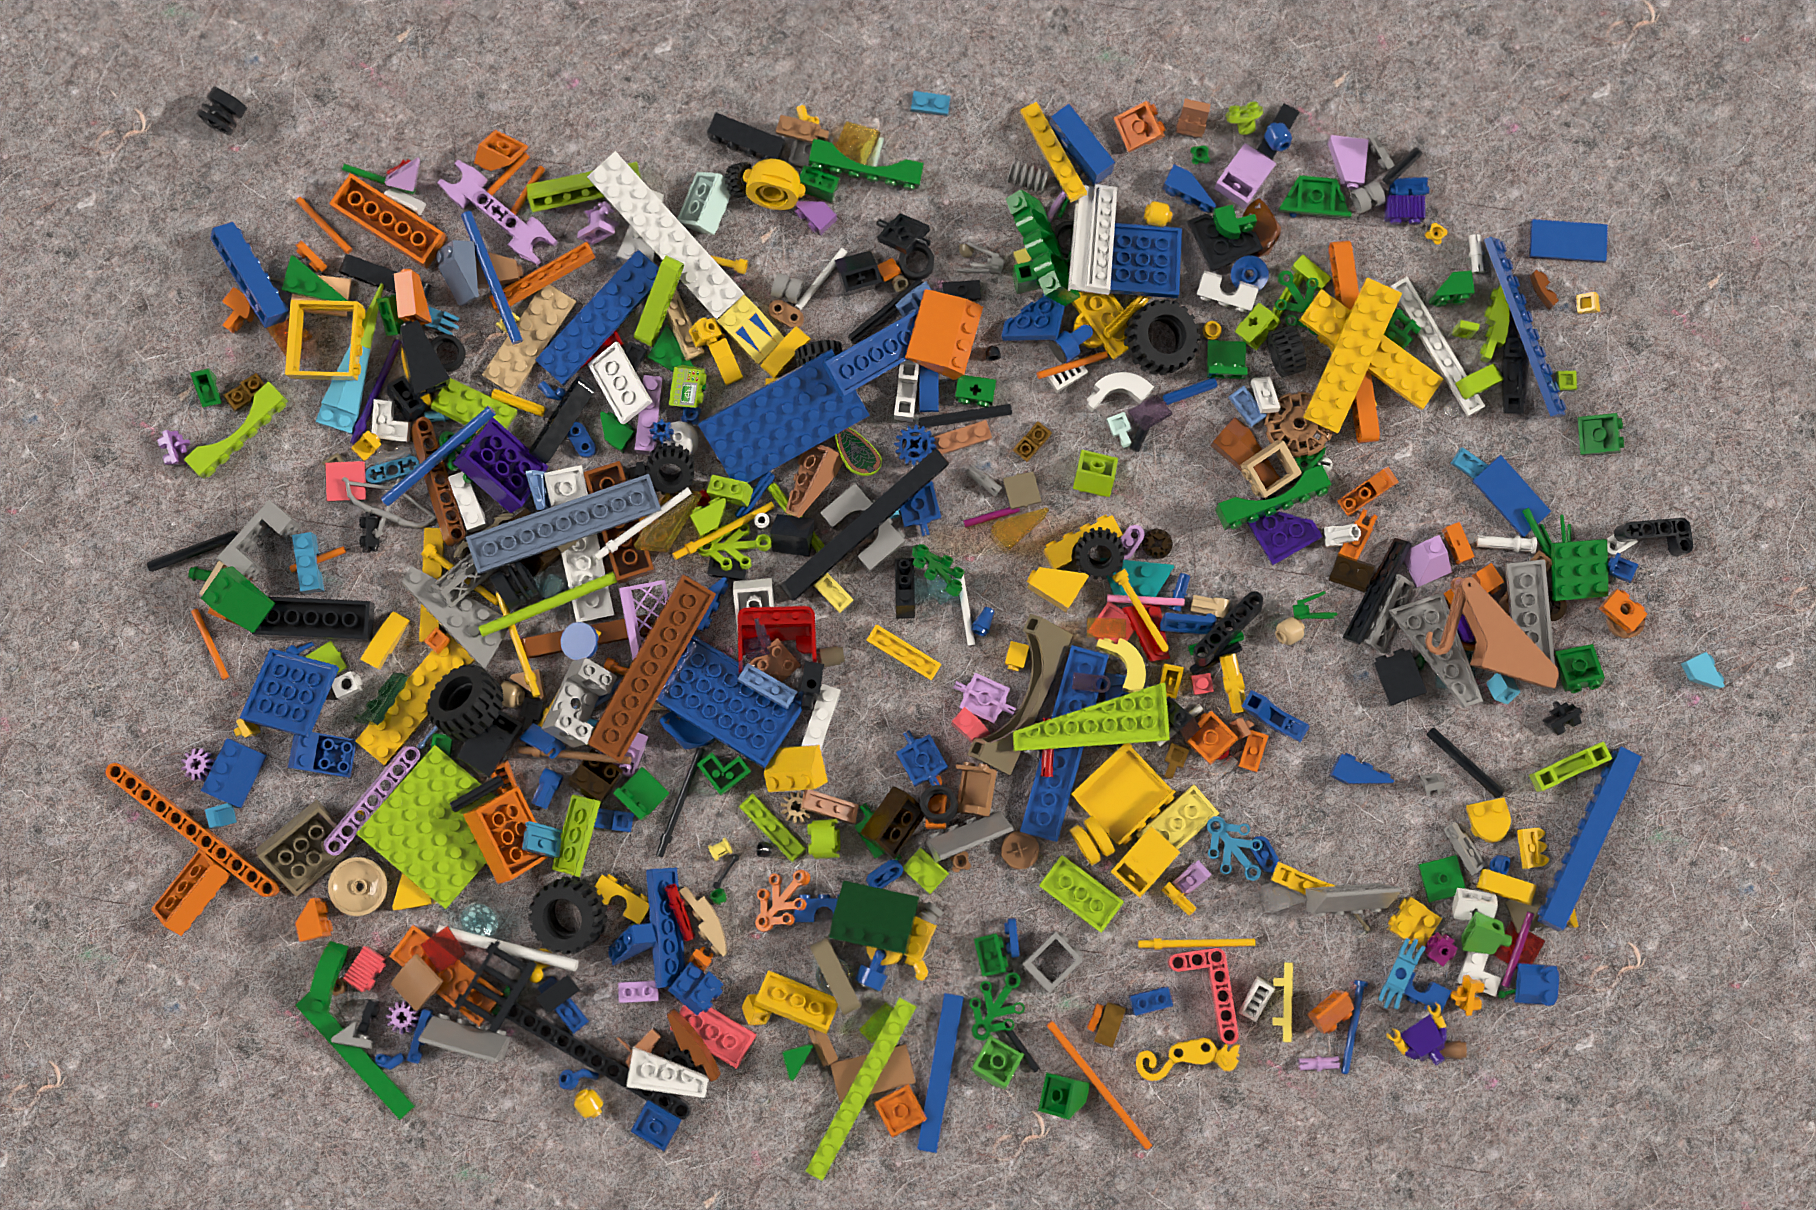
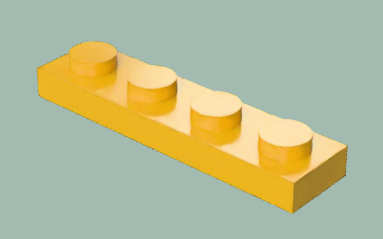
(903, 652)

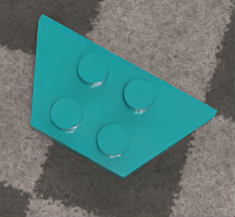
(1144, 577)

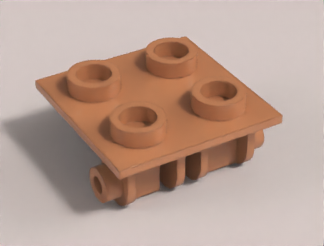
(778, 663)

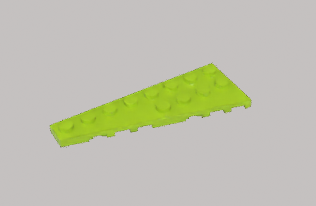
(1122, 720)

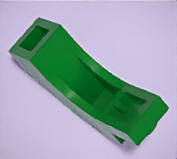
(325, 976)

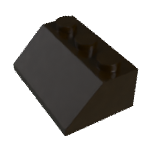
(538, 563)
(893, 822)

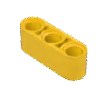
(784, 353)
(1506, 886)

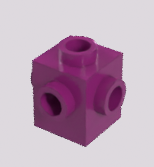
(1441, 948)

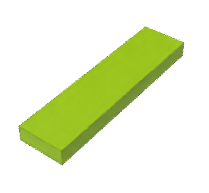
(772, 827)

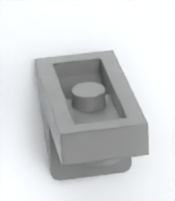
(347, 1037)

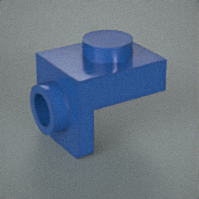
(1622, 568)

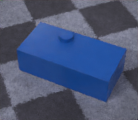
(1081, 144)

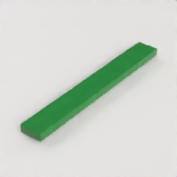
(359, 1061)

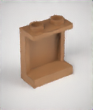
(976, 789)

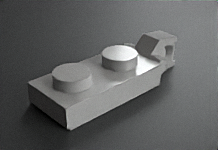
(1465, 848)

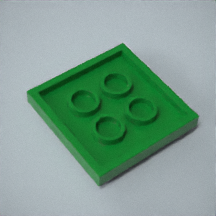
(1579, 569)

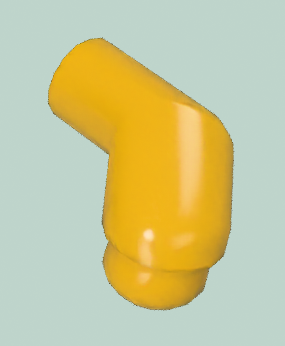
(802, 113)
(920, 968)

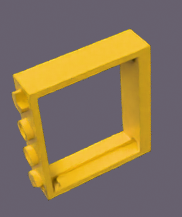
(295, 338)

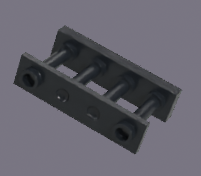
(505, 1003)

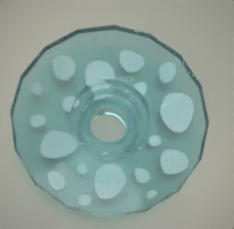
(472, 923)

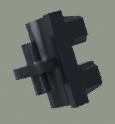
(1562, 714)

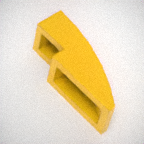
(385, 640)

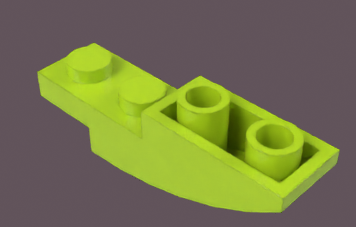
(1498, 318)

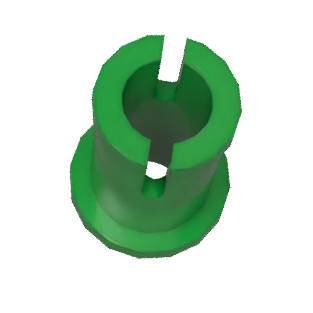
(199, 574)

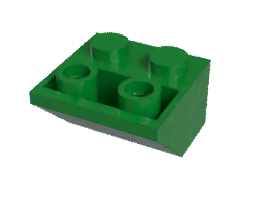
(1454, 290)

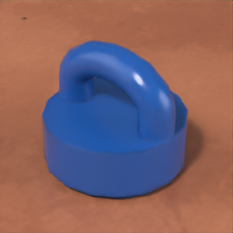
(1500, 864)

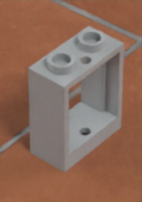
(1062, 939)

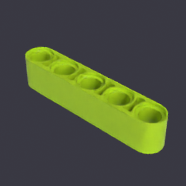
(659, 300)

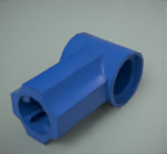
(548, 784)

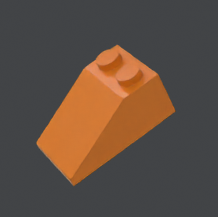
(1331, 1011)

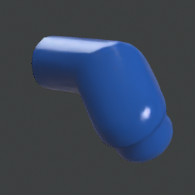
(550, 393)

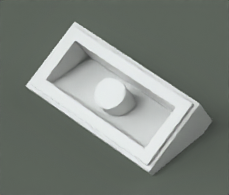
(405, 200)

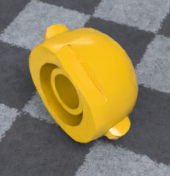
(773, 184)

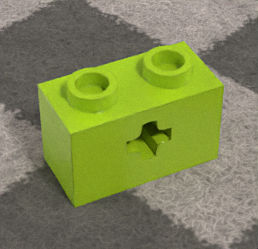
(1257, 325)
(732, 490)

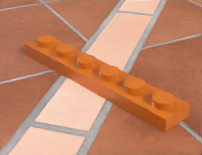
(546, 274)

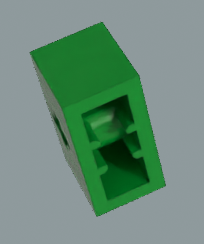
(985, 388)

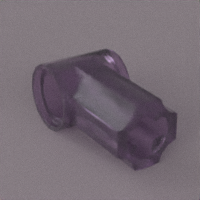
(1088, 682)

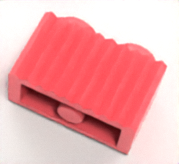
(364, 969)

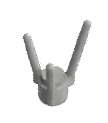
(992, 265)

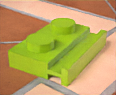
(925, 870)

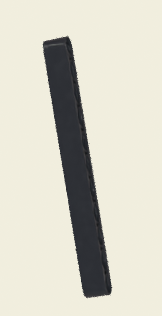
(865, 524)
(587, 1058)

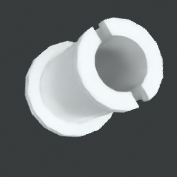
(761, 516)

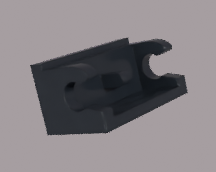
(734, 573)

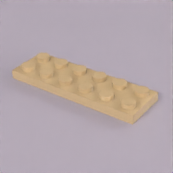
(538, 328)

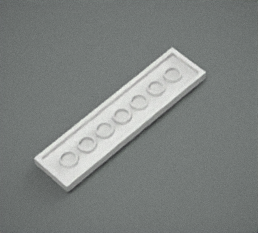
(579, 560)

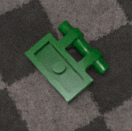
(1398, 335)

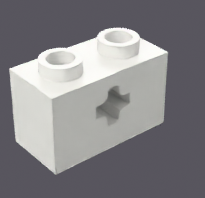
(1469, 901)

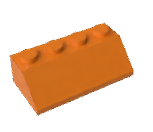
(190, 892)

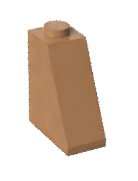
(506, 268)

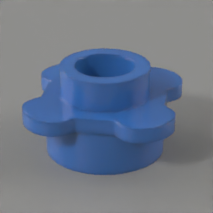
(694, 418)

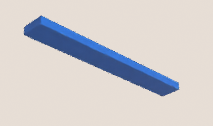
(940, 1072)

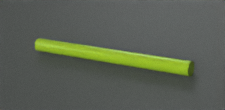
(547, 604)

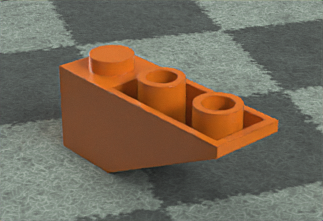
(1368, 491)

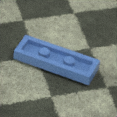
(767, 686)

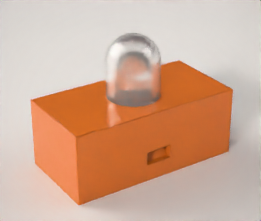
(1459, 542)

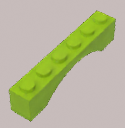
(265, 404)

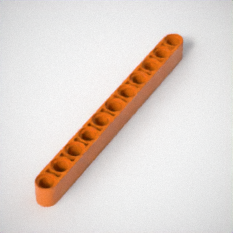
(1346, 293)
(183, 828)

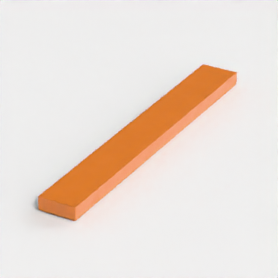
(1099, 1085)

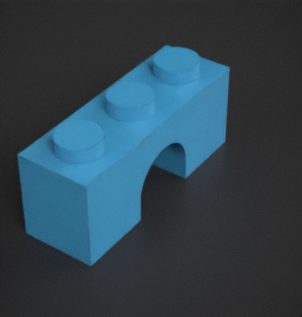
(306, 561)

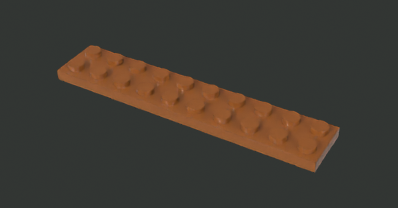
(651, 668)

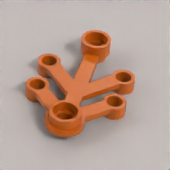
(779, 901)

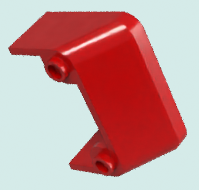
(781, 623)

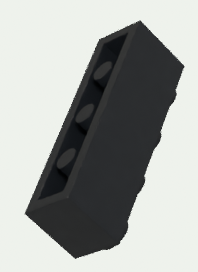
(745, 138)

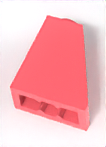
(969, 725)

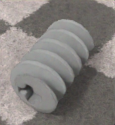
(1027, 176)

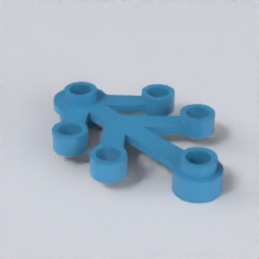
(1232, 845)

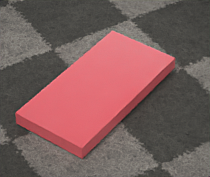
(721, 1034)

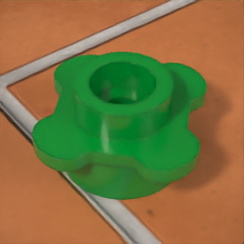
(1200, 150)

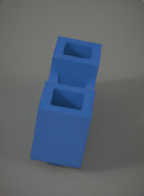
(812, 906)
(1432, 994)

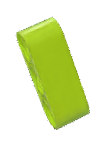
(1479, 381)

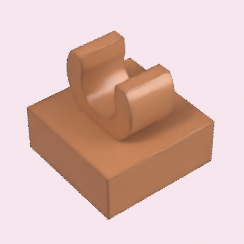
(1240, 727)

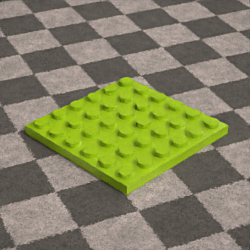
(422, 832)

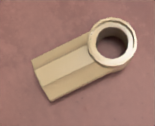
(1215, 606)

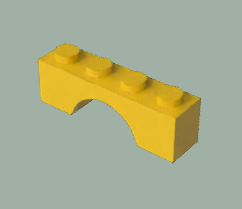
(1060, 552)

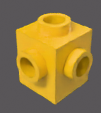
(705, 332)

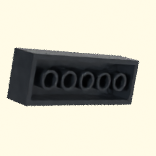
(318, 619)

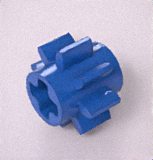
(660, 436)

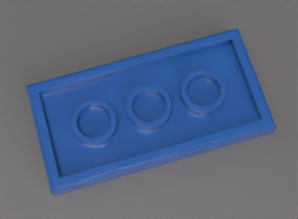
(1568, 240)
(1510, 494)

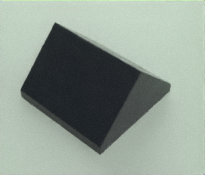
(792, 535)

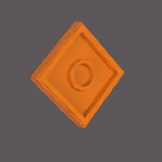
(900, 1110)

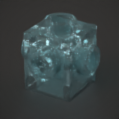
(936, 589)

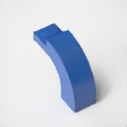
(1273, 717)

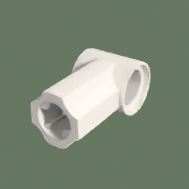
(1337, 535)

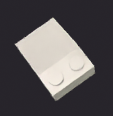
(752, 594)

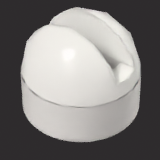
(1326, 460)

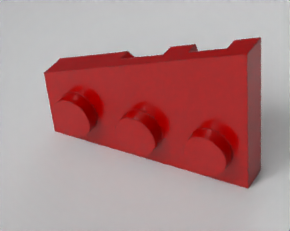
(1147, 641)

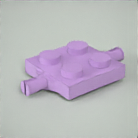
(984, 698)

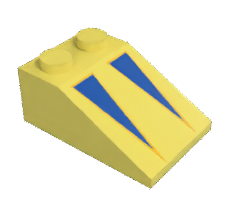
(750, 329)

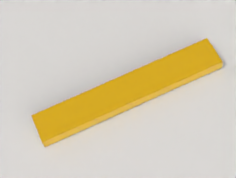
(435, 570)

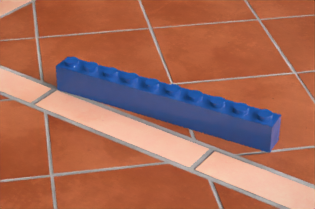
(1589, 839)

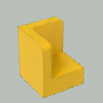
(754, 1014)

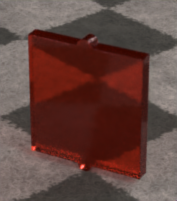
(443, 949)

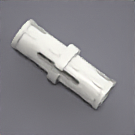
(1476, 254)

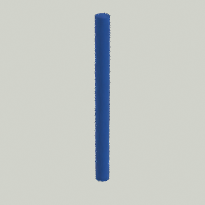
(491, 278)
(436, 457)

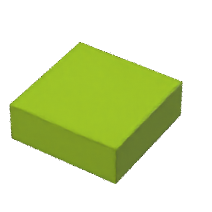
(1566, 380)

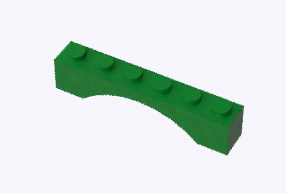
(827, 156)
(1239, 511)

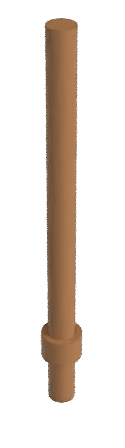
(573, 755)

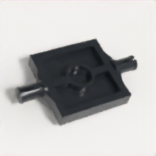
(903, 233)

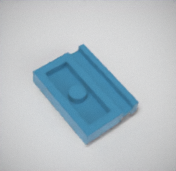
(542, 839)

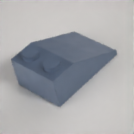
(458, 268)

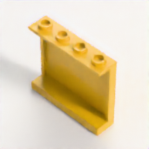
(1123, 794)

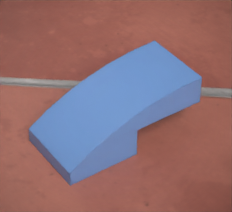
(912, 300)

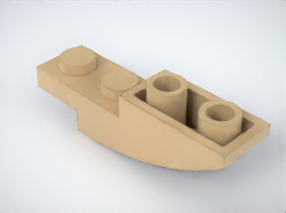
(711, 927)

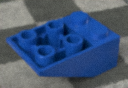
(323, 754)

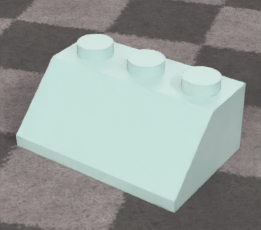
(705, 203)

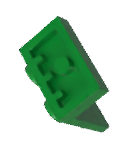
(1226, 359)
(641, 793)

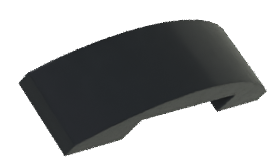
(1512, 374)

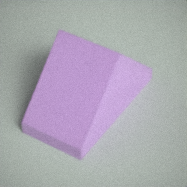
(405, 176)

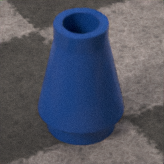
(983, 622)

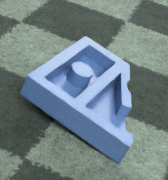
(539, 489)

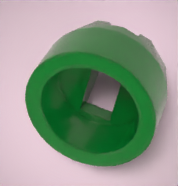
(718, 896)

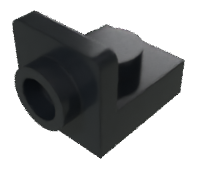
(638, 470)

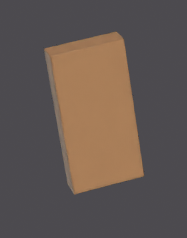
(823, 1047)

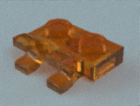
(280, 335)

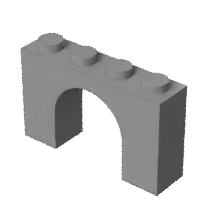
(855, 501)

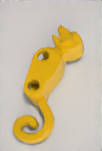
(1192, 1053)

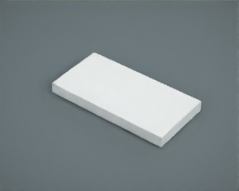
(619, 383)

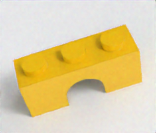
(637, 906)

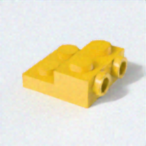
(1413, 922)

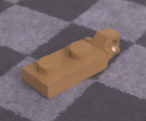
(800, 129)

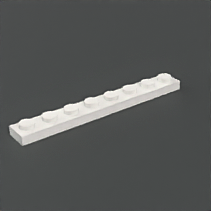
(1435, 344)

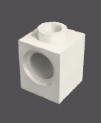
(338, 683)

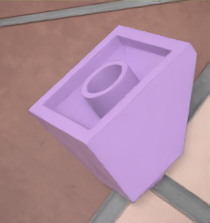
(1427, 561)

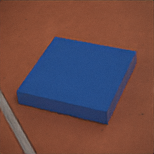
(656, 1125)

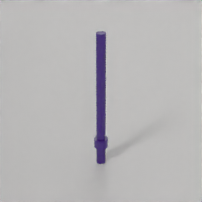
(361, 425)

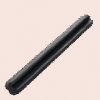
(881, 315)
(965, 416)
(191, 551)
(1465, 762)

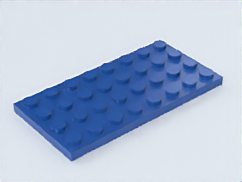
(781, 421)
(709, 696)

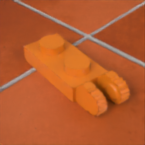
(1354, 548)

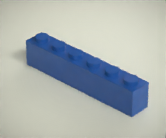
(249, 274)

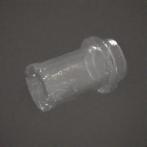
(1226, 767)

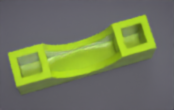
(1570, 766)

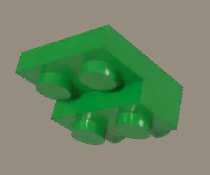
(1600, 434)
(1579, 668)

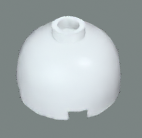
(684, 435)

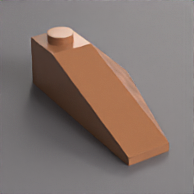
(815, 472)

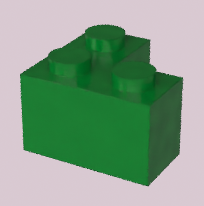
(724, 777)

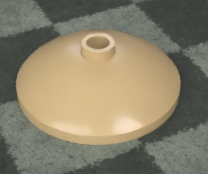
(344, 886)

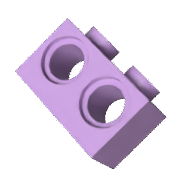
(638, 991)

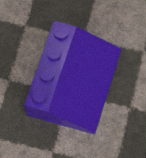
(499, 465)

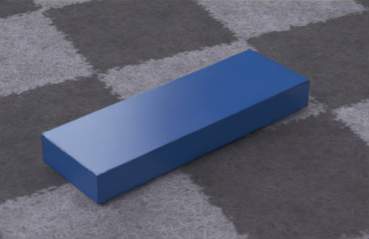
(567, 1011)

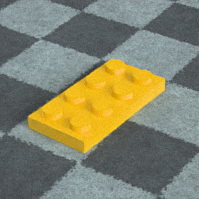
(797, 1002)

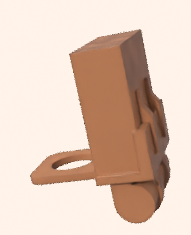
(1193, 118)
(646, 1044)

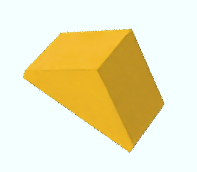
(1171, 676)

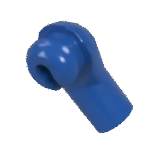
(389, 1062)

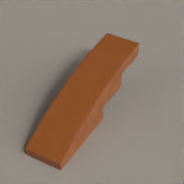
(690, 1039)

